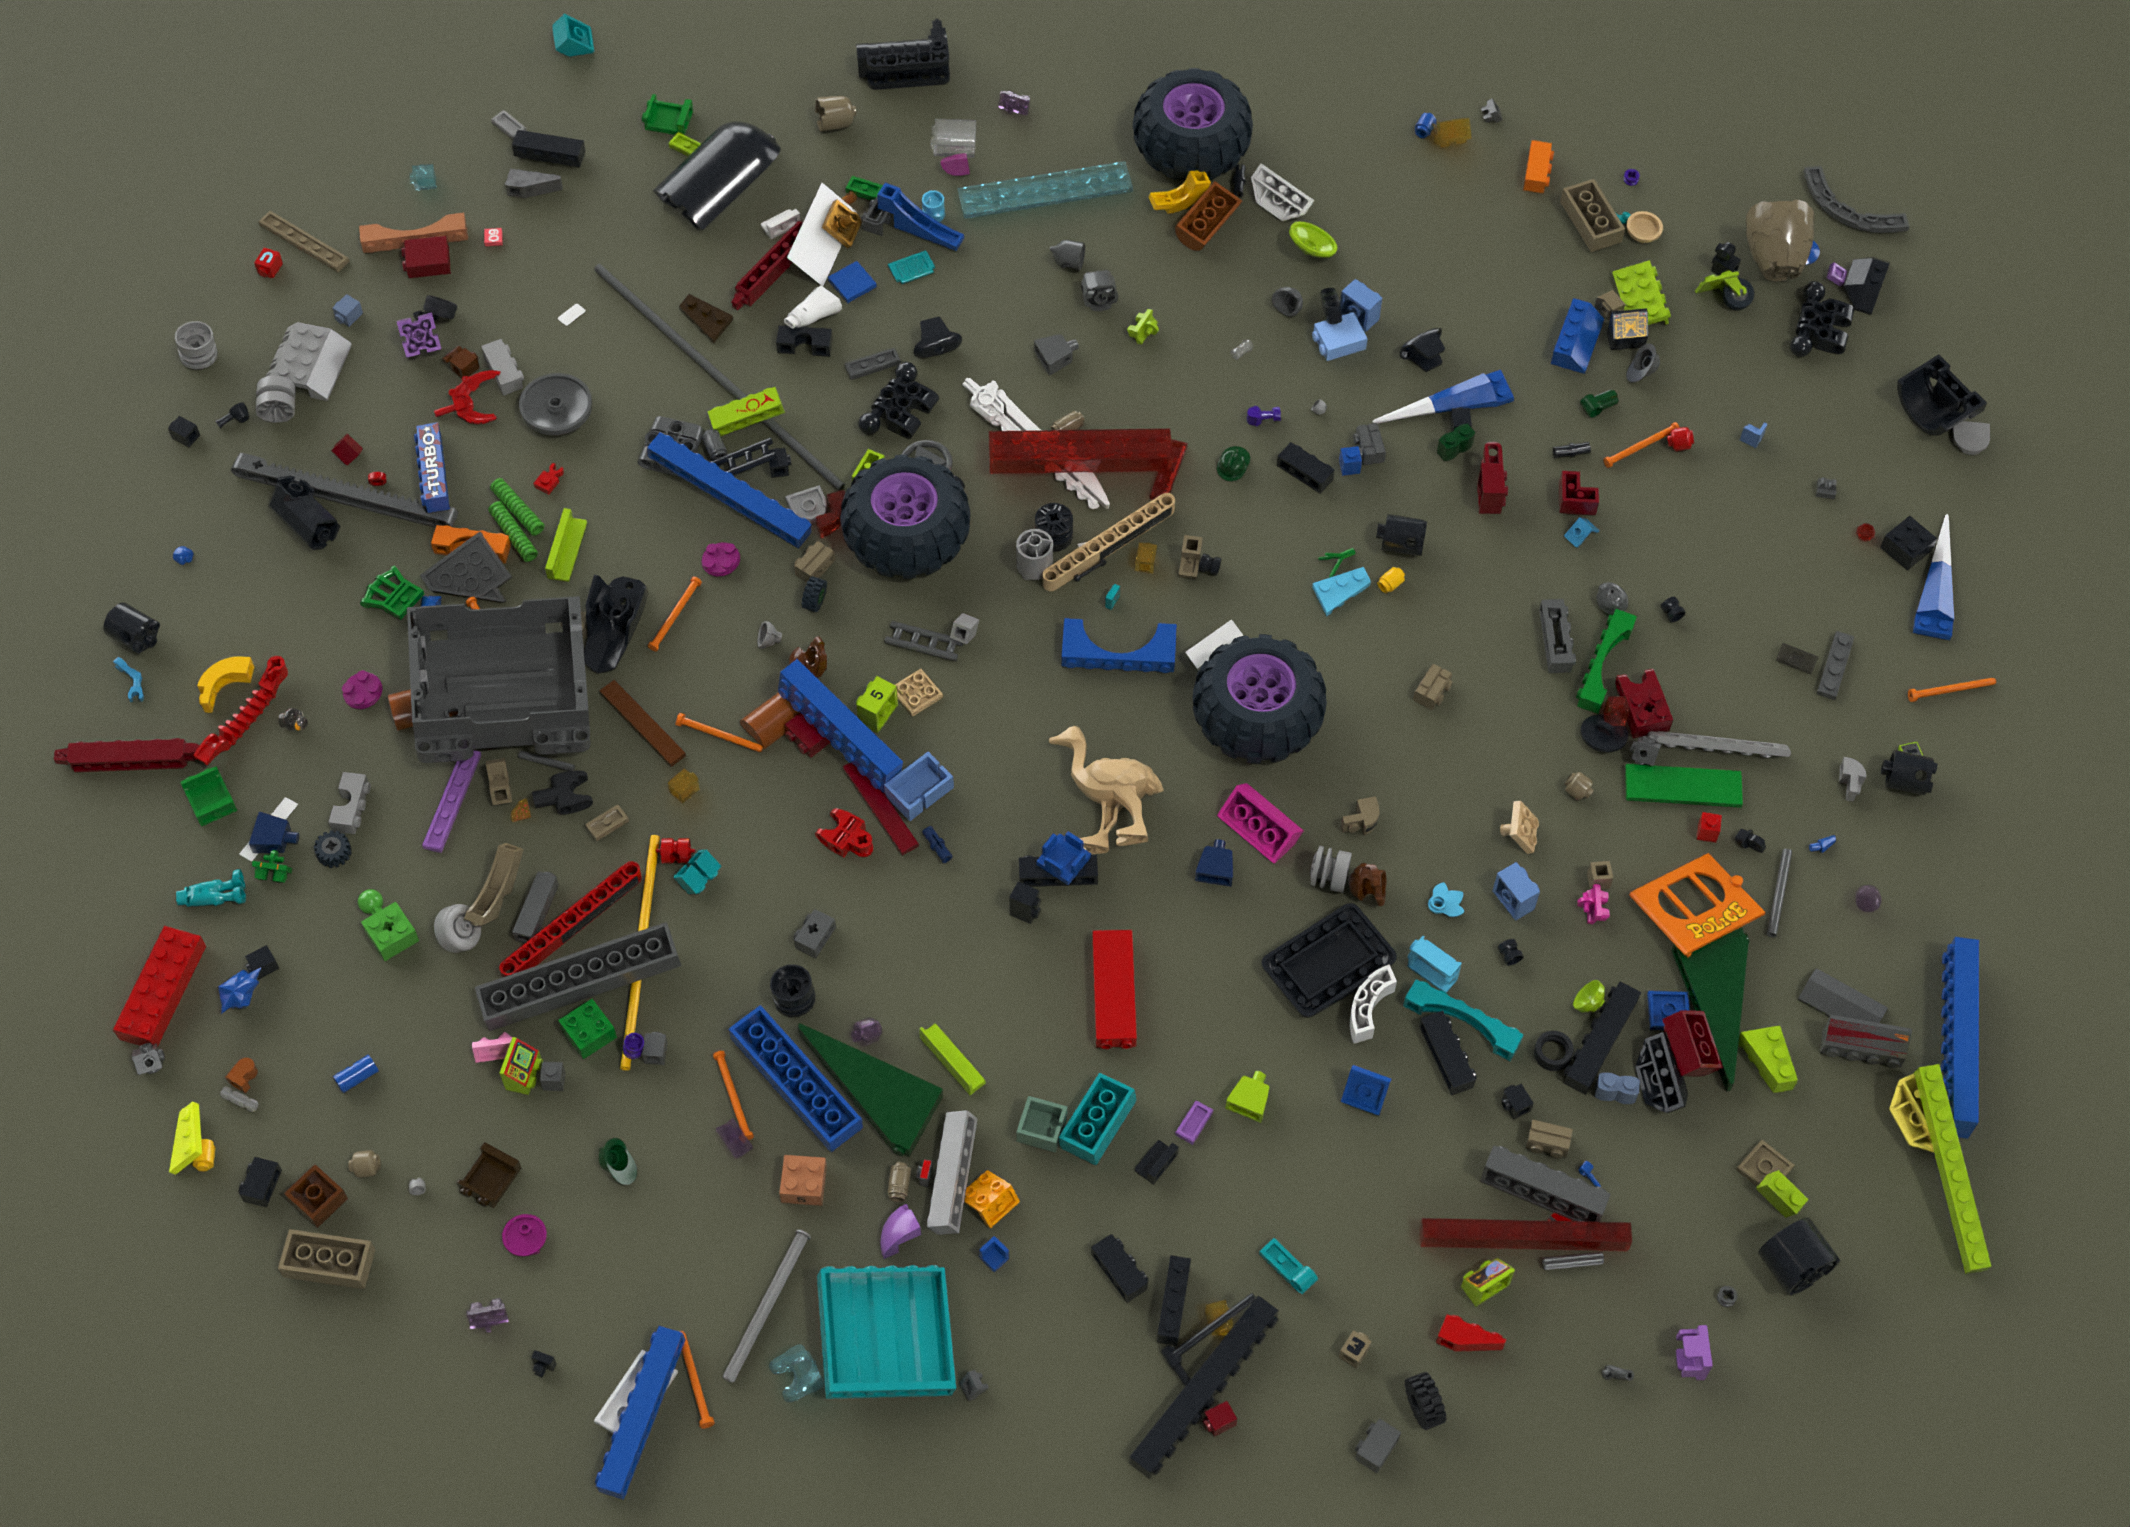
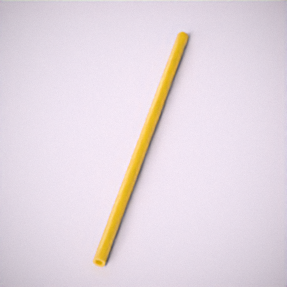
(643, 924)

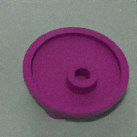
(720, 559)
(362, 690)
(524, 1235)

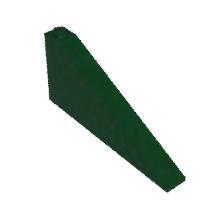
(1716, 986)
(887, 1096)

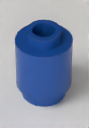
(1424, 125)

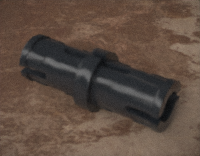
(1239, 180)
(1571, 450)

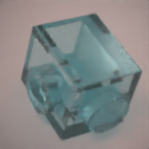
(423, 177)

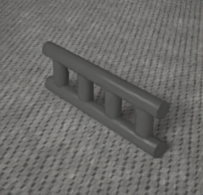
(913, 644)

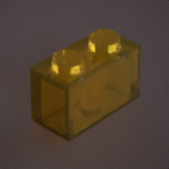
(1451, 131)

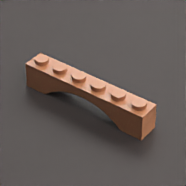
(378, 238)

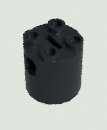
(1402, 535)
(131, 627)
(1902, 771)

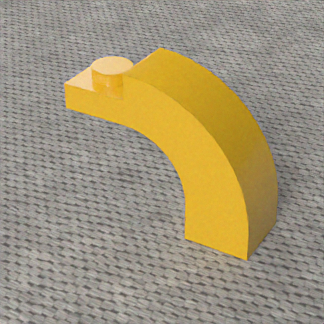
(1183, 196)
(220, 674)

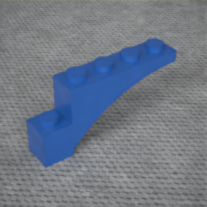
(915, 221)

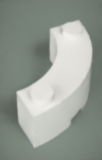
(1367, 996)

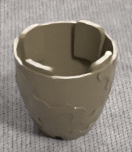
(1780, 237)

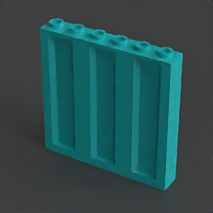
(885, 1332)

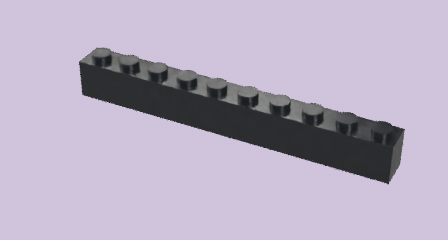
(1203, 1387)

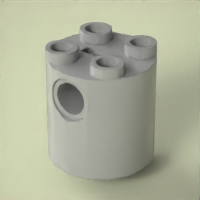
(1034, 553)

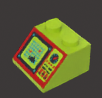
(520, 1067)

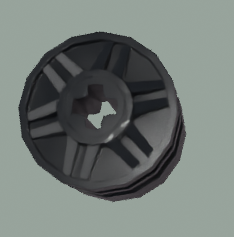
(1057, 522)
(792, 990)

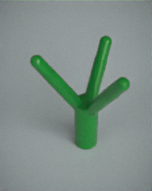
(1340, 556)

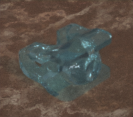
(806, 1373)

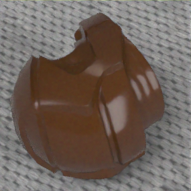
(813, 659)
(1368, 880)

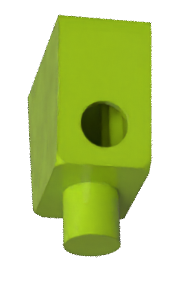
(1249, 1097)

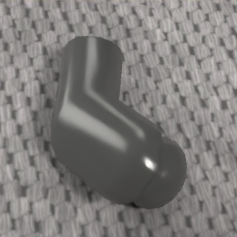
(1617, 1373)

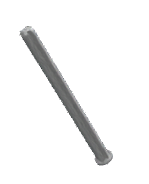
(766, 1305)

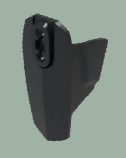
(610, 622)

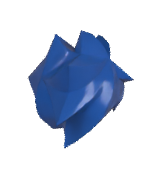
(238, 990)

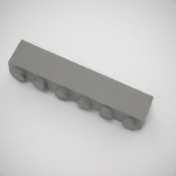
(952, 1172)

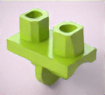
(1145, 326)

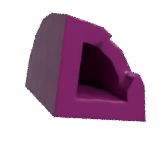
(956, 164)

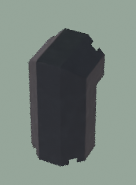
(302, 512)

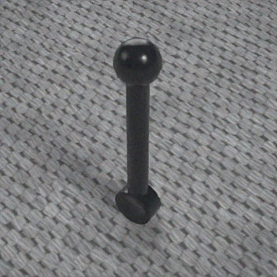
(1101, 563)

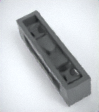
(1562, 659)

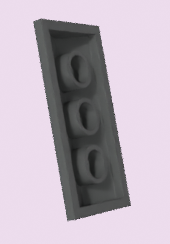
(1836, 998)

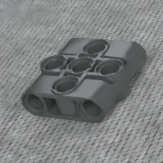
(680, 431)

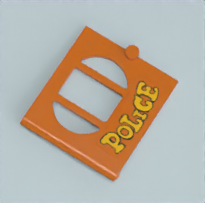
(1709, 926)

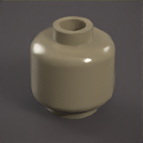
(1578, 786)
(365, 1163)

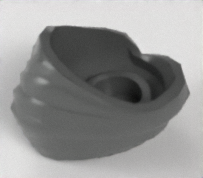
(1287, 301)
(1611, 597)

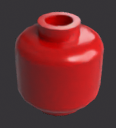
(1681, 439)

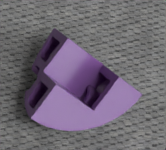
(898, 1229)

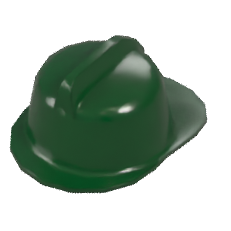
(1233, 463)
(618, 1161)

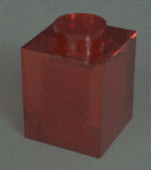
(1616, 710)

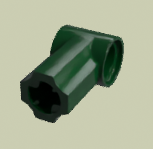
(1595, 404)

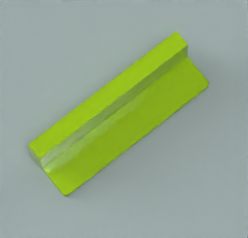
(565, 547)
(952, 1058)

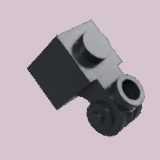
(1724, 259)

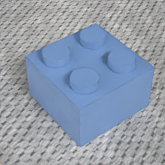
(1362, 302)
(1516, 891)

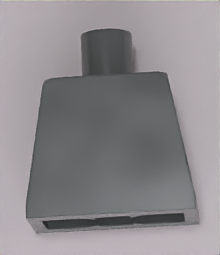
(1055, 352)

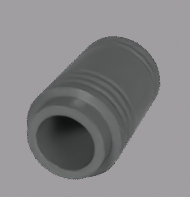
(714, 444)

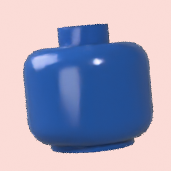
(182, 555)

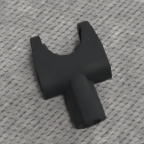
(562, 793)

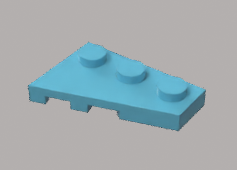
(1338, 589)

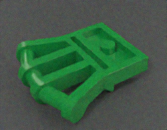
(396, 603)

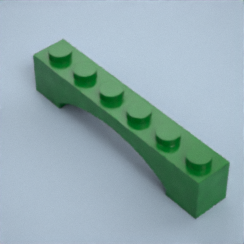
(1619, 629)

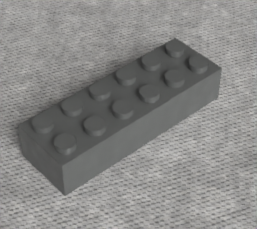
(1544, 1186)

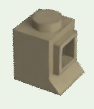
(1609, 302)

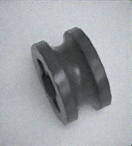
(1720, 1297)

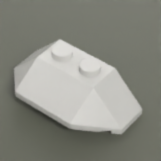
(1279, 195)

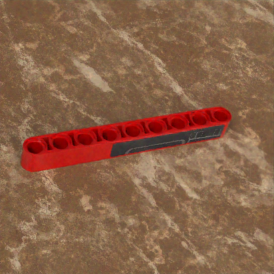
(575, 913)

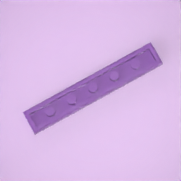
(450, 803)

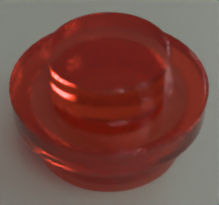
(1865, 532)

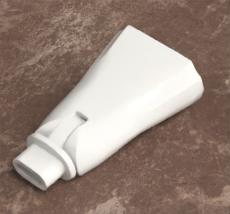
(816, 306)

